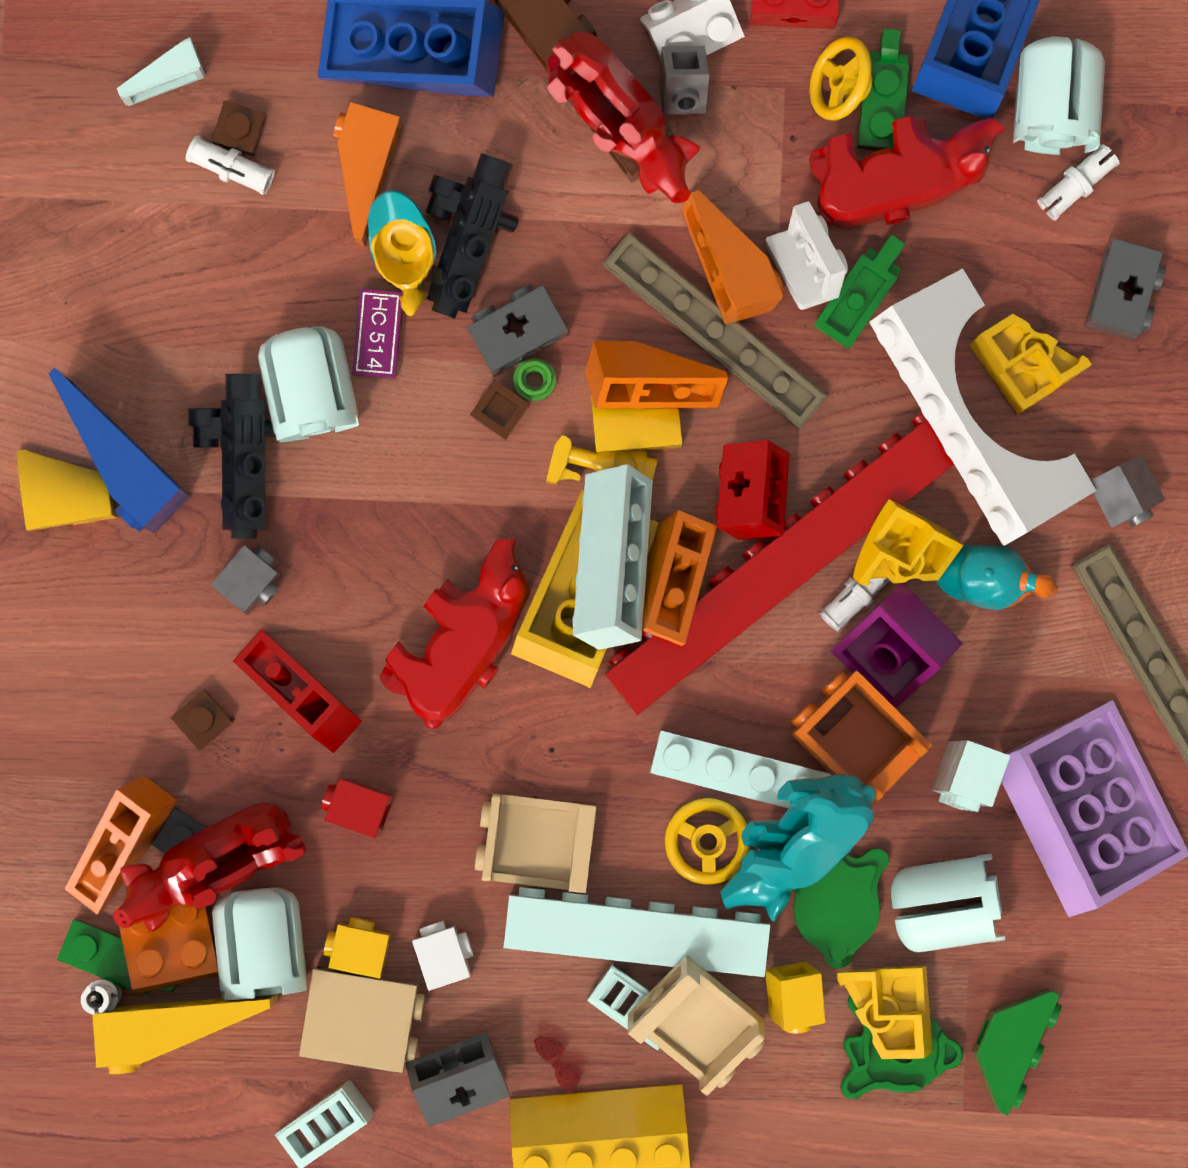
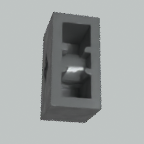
(1108, 309)
(505, 350)
(457, 1079)

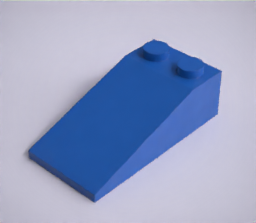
(413, 45)
(975, 53)
(131, 476)

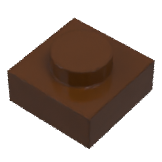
(239, 128)
(500, 410)
(201, 719)

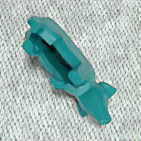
(806, 843)

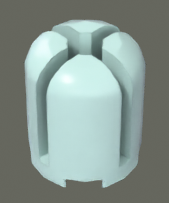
(1059, 95)
(307, 383)
(951, 925)
(259, 943)

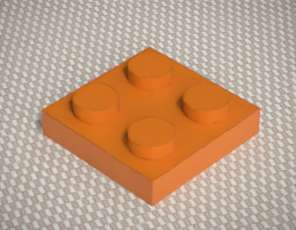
(173, 953)

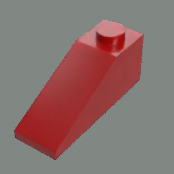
(297, 691)

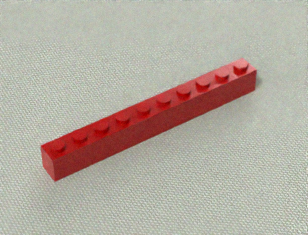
(783, 565)

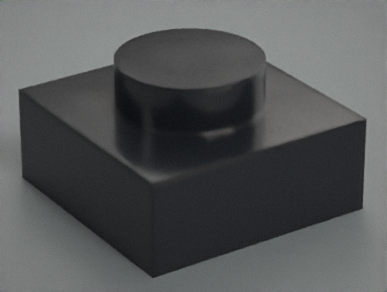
(176, 829)

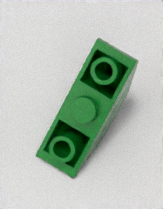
(1012, 1044)

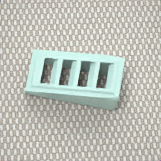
(170, 71)
(604, 987)
(354, 1104)

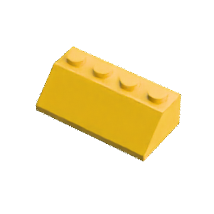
(601, 1129)

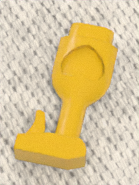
(566, 453)

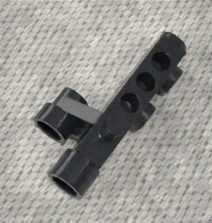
(476, 215)
(242, 433)

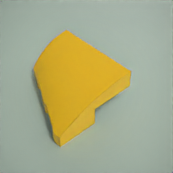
(1025, 362)
(636, 429)
(60, 492)
(905, 547)
(893, 1007)

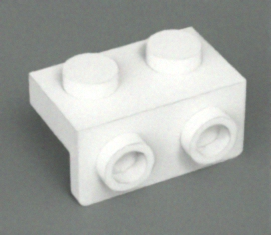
(692, 24)
(808, 258)

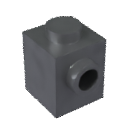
(683, 80)
(1128, 493)
(249, 579)

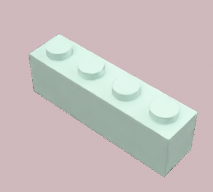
(612, 557)
(725, 768)
(969, 775)

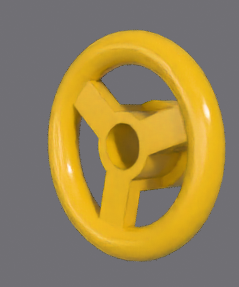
(847, 82)
(677, 825)

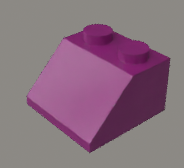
(897, 645)

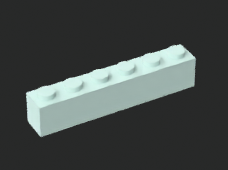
(636, 934)

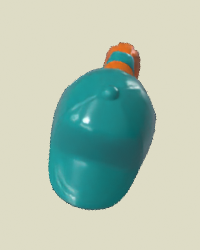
(993, 577)

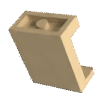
(536, 842)
(361, 1020)
(698, 1024)

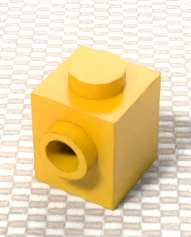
(357, 948)
(795, 996)

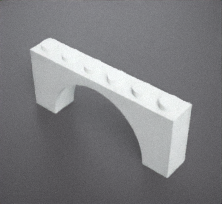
(922, 344)

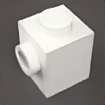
(442, 954)

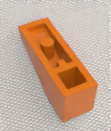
(365, 153)
(732, 263)
(647, 377)
(676, 575)
(119, 840)

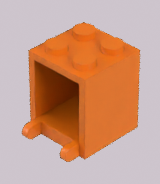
(867, 742)

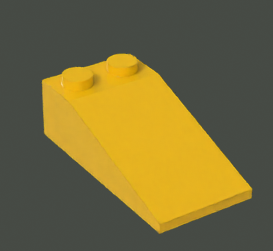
(548, 627)
(146, 1031)

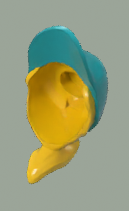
(401, 245)

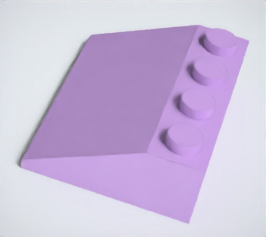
(1091, 809)

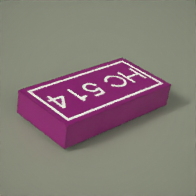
(377, 334)

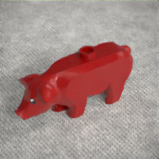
(619, 112)
(899, 178)
(466, 644)
(208, 865)

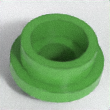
(529, 366)

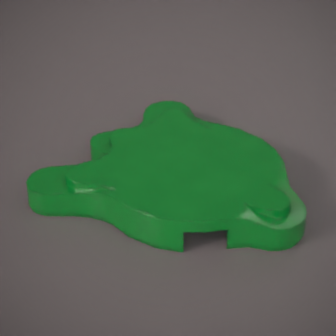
(841, 907)
(897, 1075)

